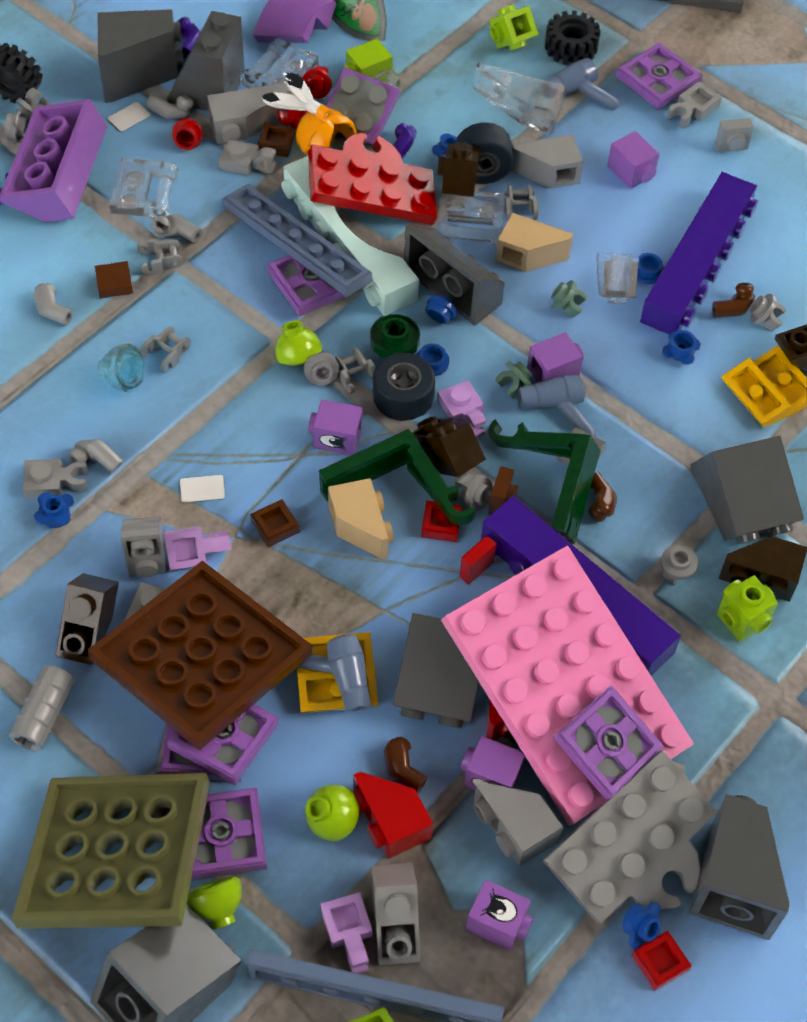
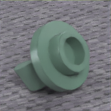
(566, 296)
(518, 374)

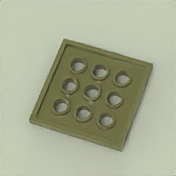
(120, 904)

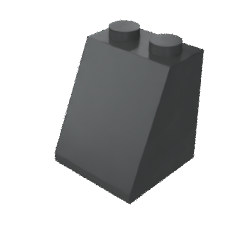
(137, 51)
(213, 61)
(749, 489)
(435, 675)
(741, 871)
(165, 973)

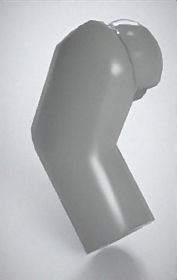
(167, 110)
(176, 225)
(47, 305)
(96, 450)

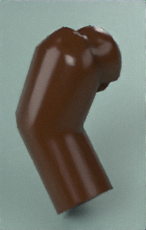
(738, 304)
(604, 501)
(398, 764)

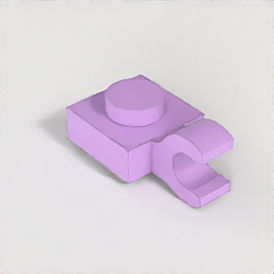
(463, 404)
(188, 547)
(347, 926)

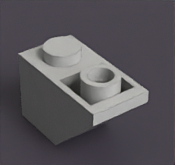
(548, 161)
(144, 546)
(519, 818)
(396, 913)

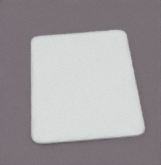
(129, 116)
(202, 488)

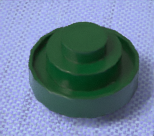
(394, 335)

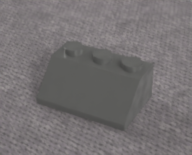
(452, 272)

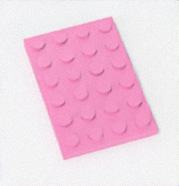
(543, 655)

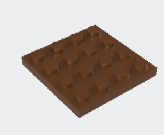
(200, 654)

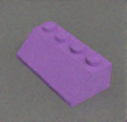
(54, 160)

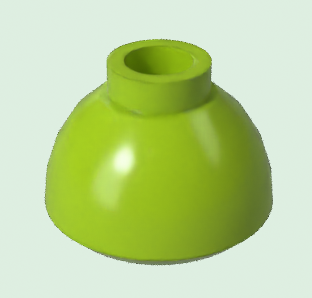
(296, 344)
(332, 812)
(216, 901)

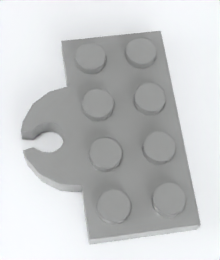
(635, 842)

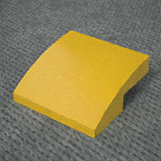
(769, 387)
(319, 689)

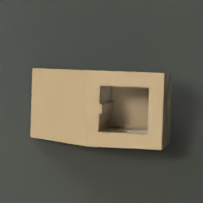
(532, 244)
(358, 516)

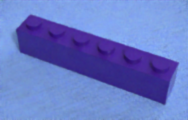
(698, 254)
(527, 539)

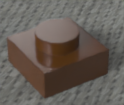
(502, 489)

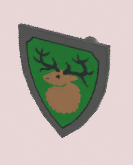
(361, 18)

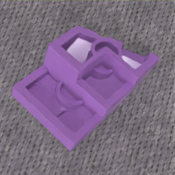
(293, 19)

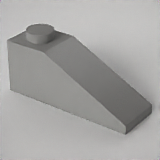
(242, 112)

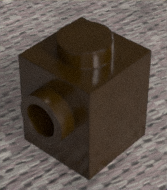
(459, 169)

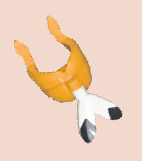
(319, 123)

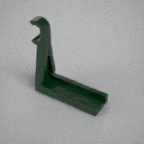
(391, 455)
(583, 458)

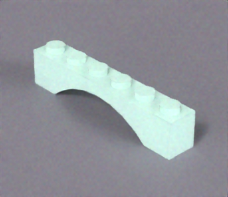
(393, 280)

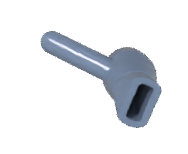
(580, 77)
(557, 392)
(348, 667)

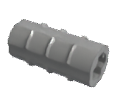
(41, 708)

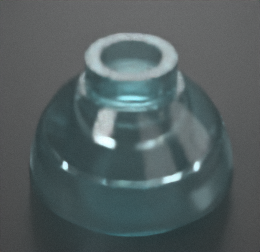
(123, 367)

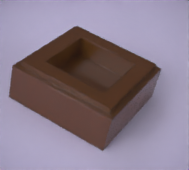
(277, 138)
(113, 279)
(275, 523)

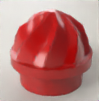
(187, 134)

